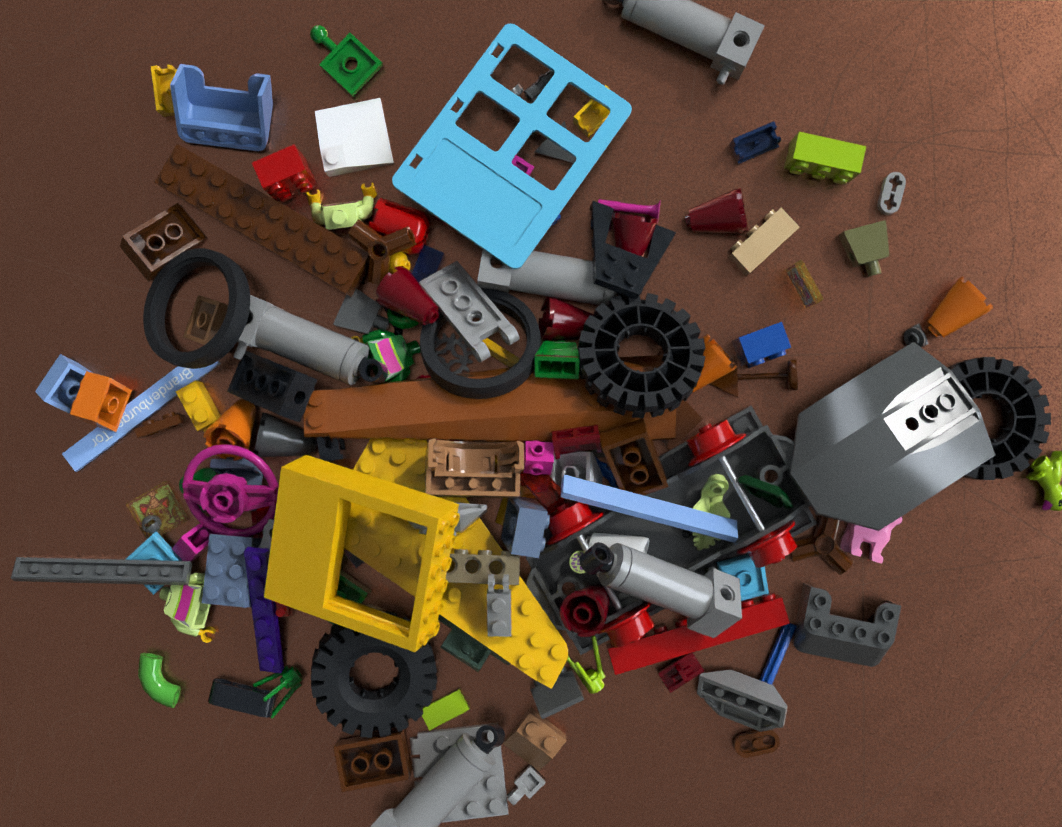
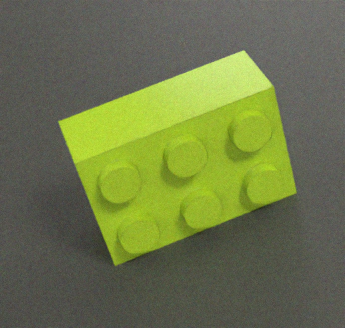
(824, 157)

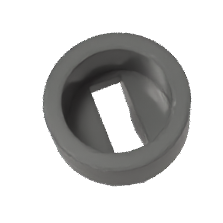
(154, 527)

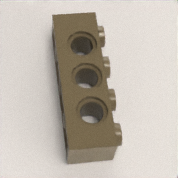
(510, 564)

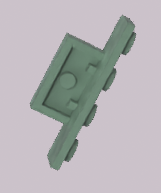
(466, 647)

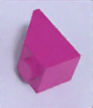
(194, 542)

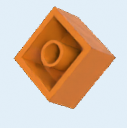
(100, 401)

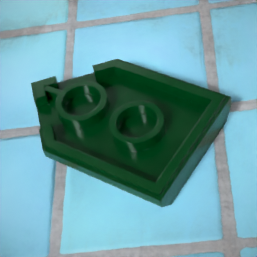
(770, 492)

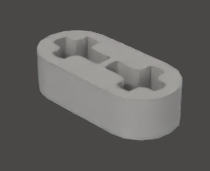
(896, 194)

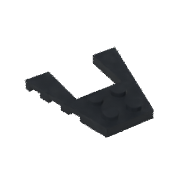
(618, 268)

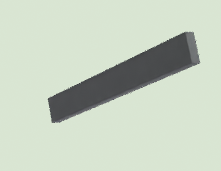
(102, 571)

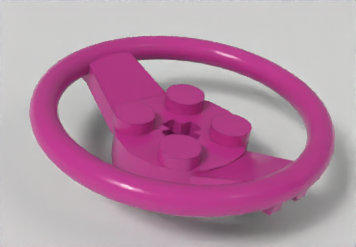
(241, 497)

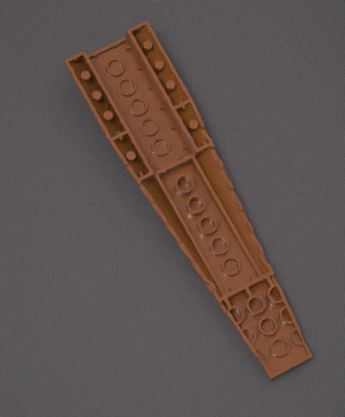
(428, 411)

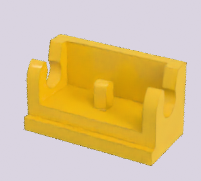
(162, 92)
(591, 117)

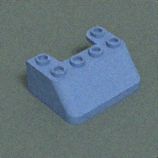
(221, 114)

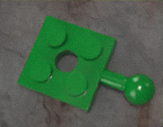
(348, 49)

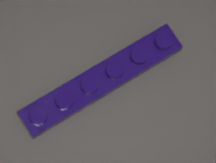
(263, 611)

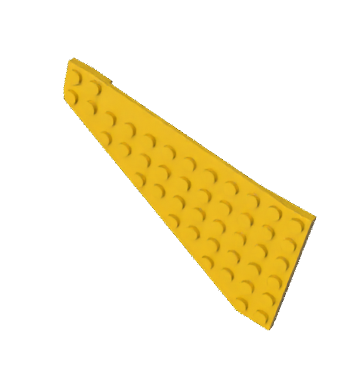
(397, 552)

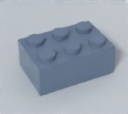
(524, 527)
(226, 571)

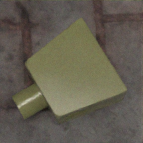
(867, 246)

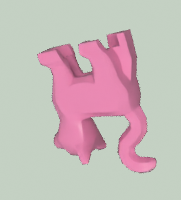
(855, 535)

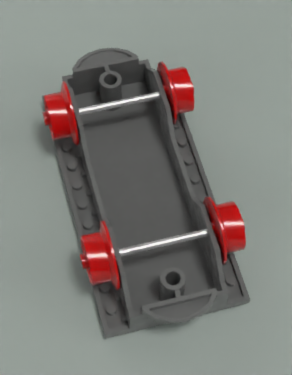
(764, 531)

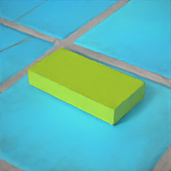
(445, 709)

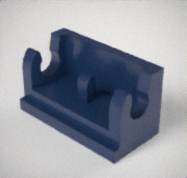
(755, 143)

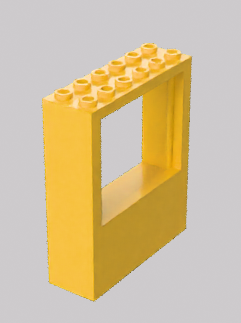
(311, 540)

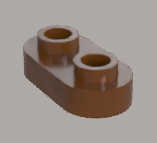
(756, 745)

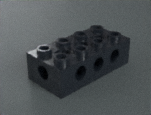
(264, 384)

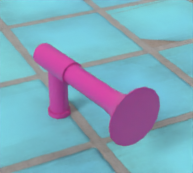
(652, 210)

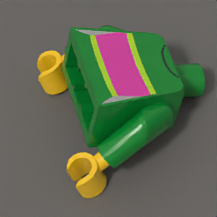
(391, 351)

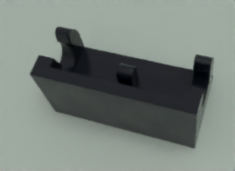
(331, 450)

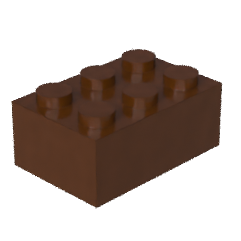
(633, 458)
(372, 761)

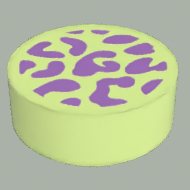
(575, 563)

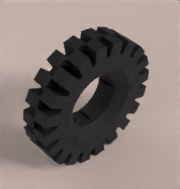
(633, 389)
(1022, 407)
(366, 709)

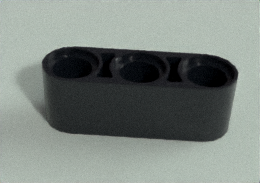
(241, 698)

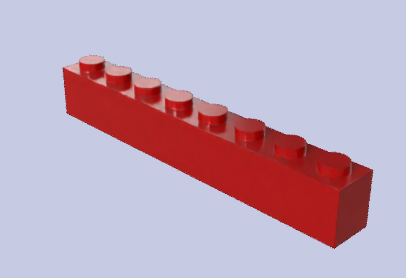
(678, 640)

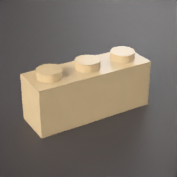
(763, 240)

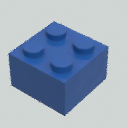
(754, 347)

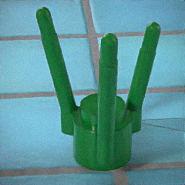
(290, 677)

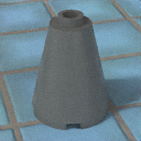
(282, 439)

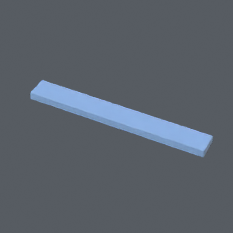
(649, 508)

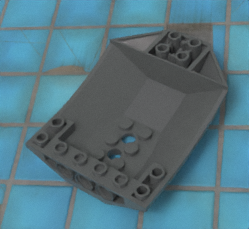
(863, 461)

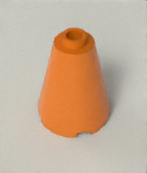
(958, 308)
(715, 365)
(232, 427)

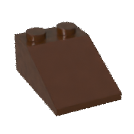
(161, 240)

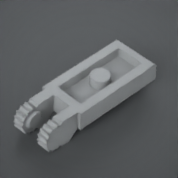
(499, 608)

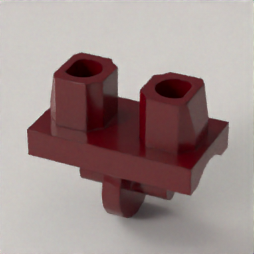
(680, 672)

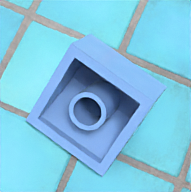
(62, 383)

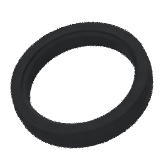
(160, 293)
(491, 386)

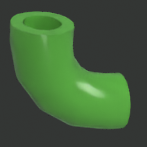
(153, 681)

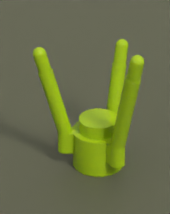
(591, 678)

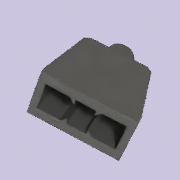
(360, 314)

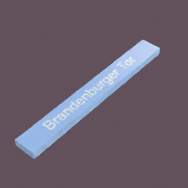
(135, 413)

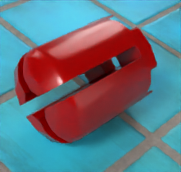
(395, 216)

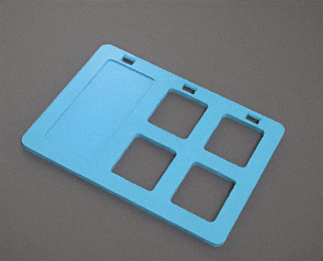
(481, 188)

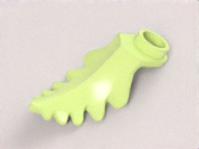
(711, 502)

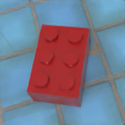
(284, 173)

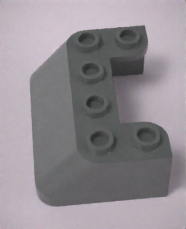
(841, 636)

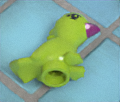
(1049, 474)

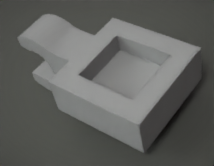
(527, 784)

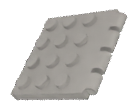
(487, 797)

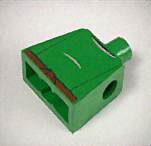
(557, 360)

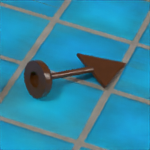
(729, 382)

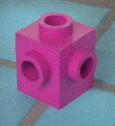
(538, 457)

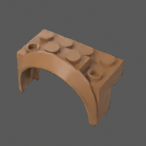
(473, 469)

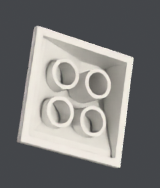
(353, 137)

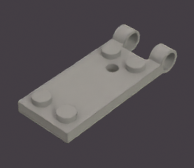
(463, 300)

